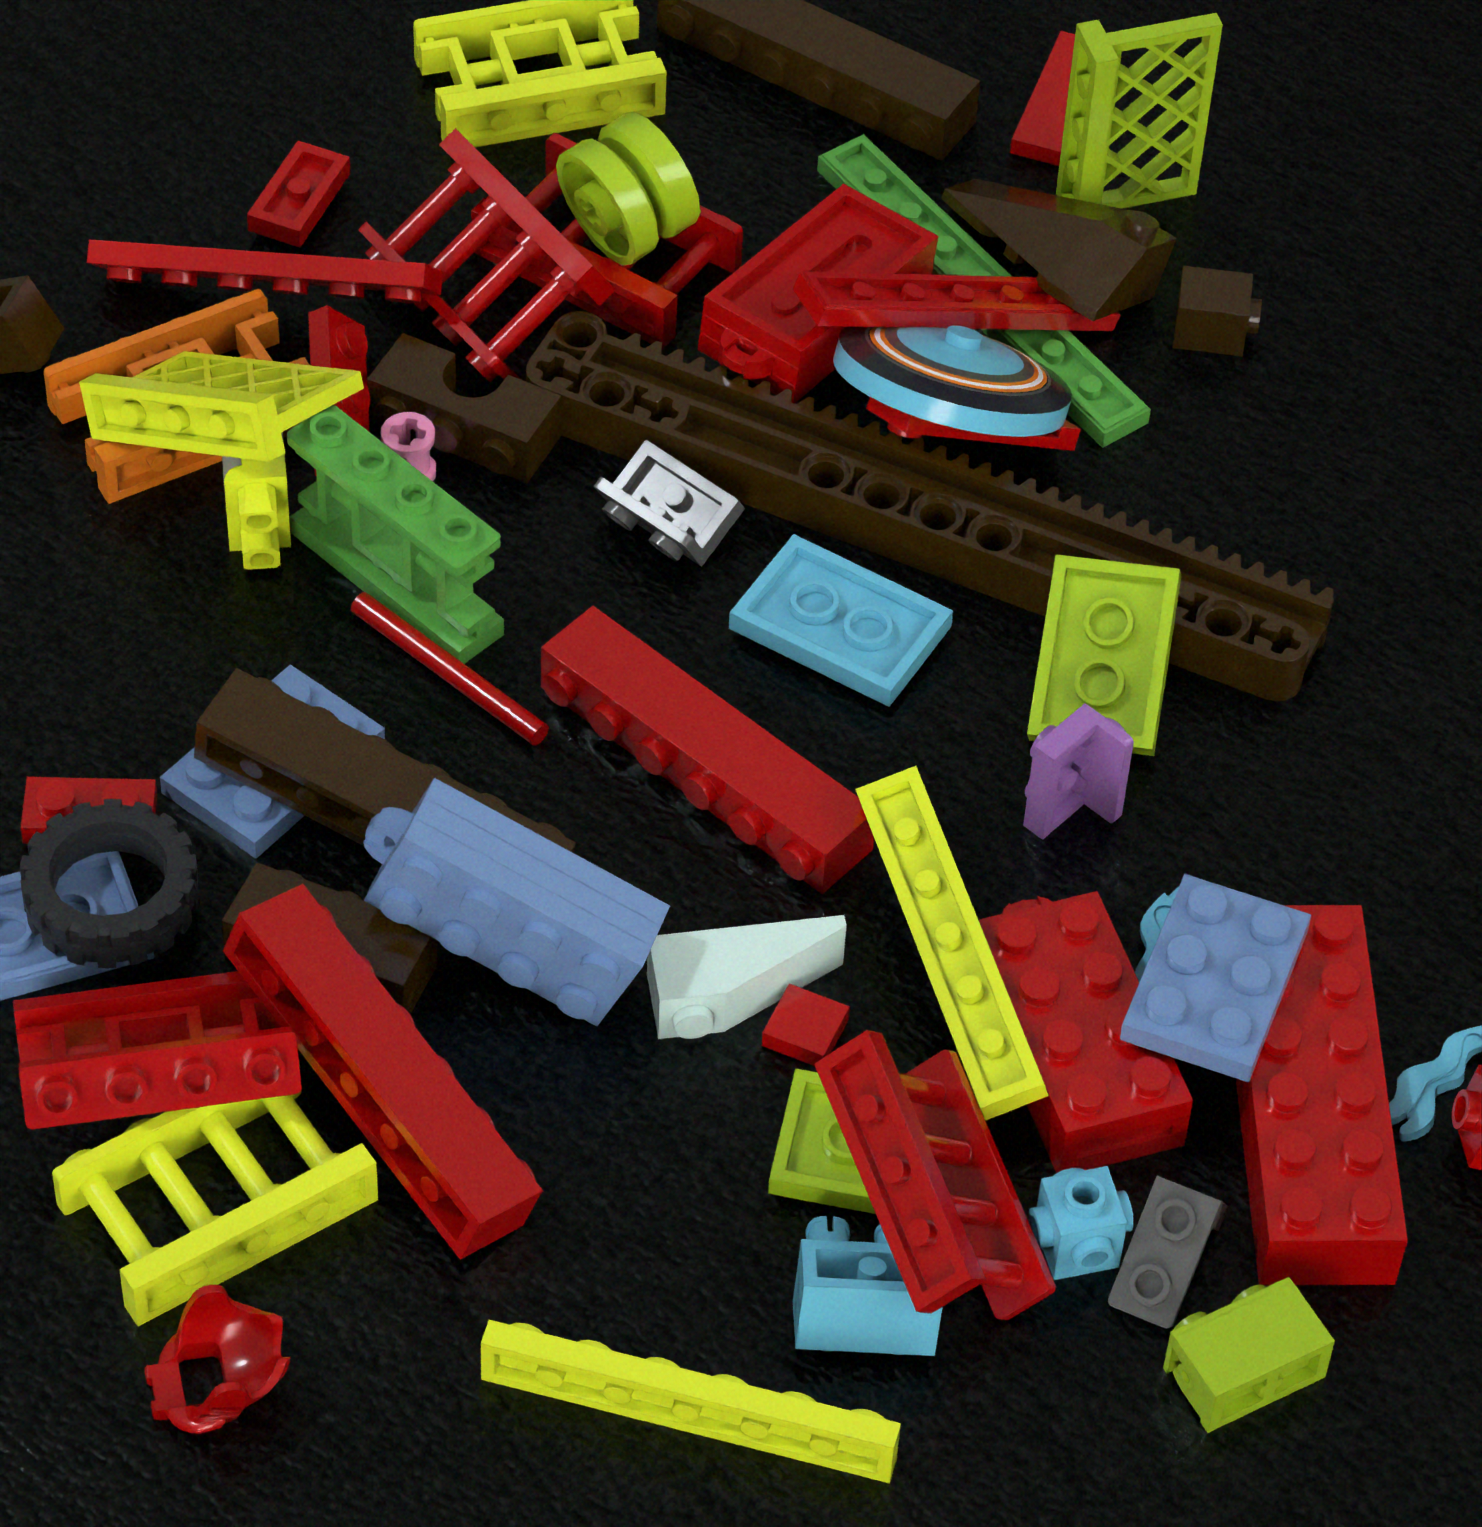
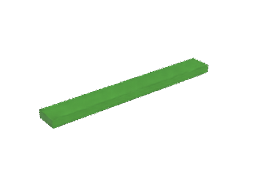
(1099, 398)

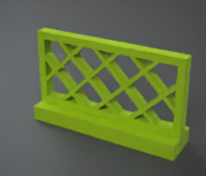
(1095, 122)

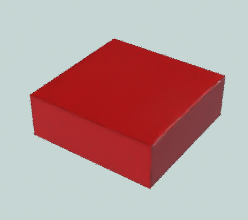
(805, 1025)

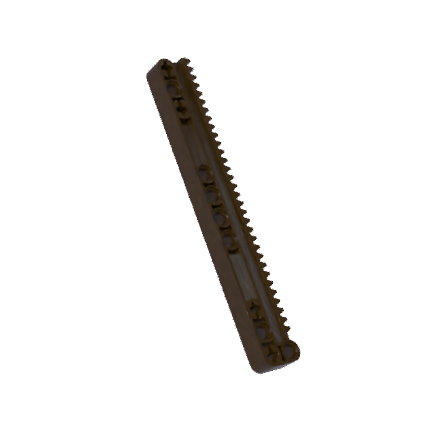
(916, 502)

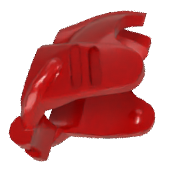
(244, 1343)

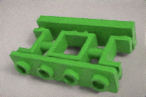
(395, 533)

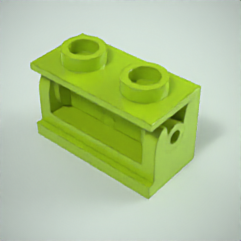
(1248, 1353)

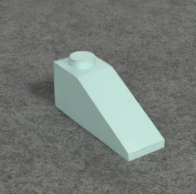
(726, 975)

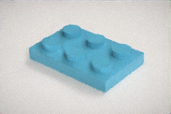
(841, 620)

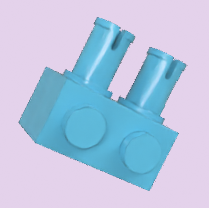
(855, 1297)

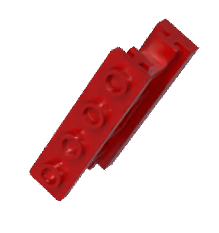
(150, 1050)

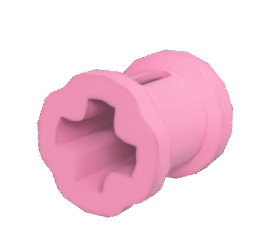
(397, 436)

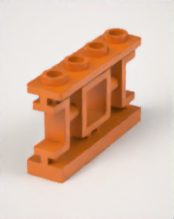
(130, 468)

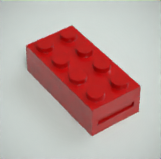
(760, 323)
(1071, 999)

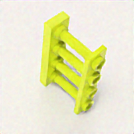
(216, 1244)

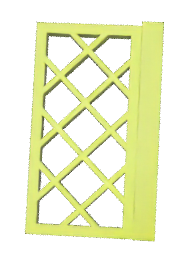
(213, 403)

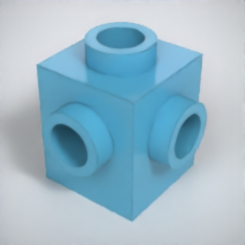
(1081, 1221)

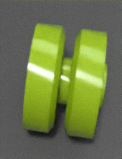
(628, 188)

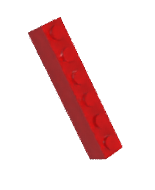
(706, 749)
(383, 1071)

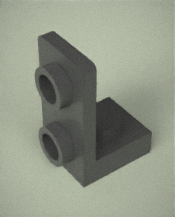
(1165, 1252)

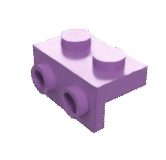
(1077, 765)

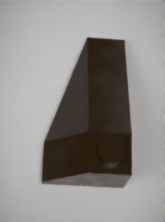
(1084, 250)

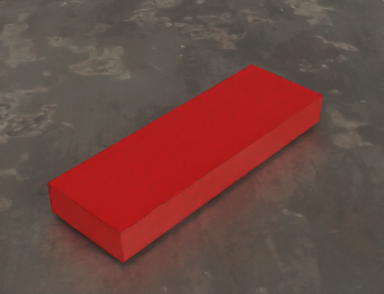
(1042, 123)

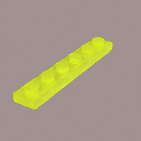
(951, 944)
(689, 1400)

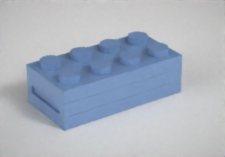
(512, 900)

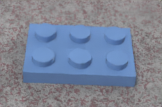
(236, 809)
(1215, 978)

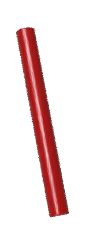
(450, 668)

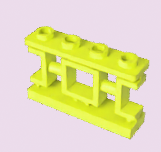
(543, 99)

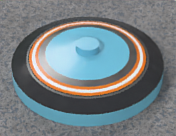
(954, 379)

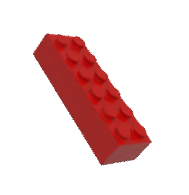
(1322, 1122)

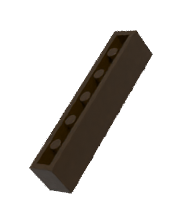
(833, 66)
(318, 762)

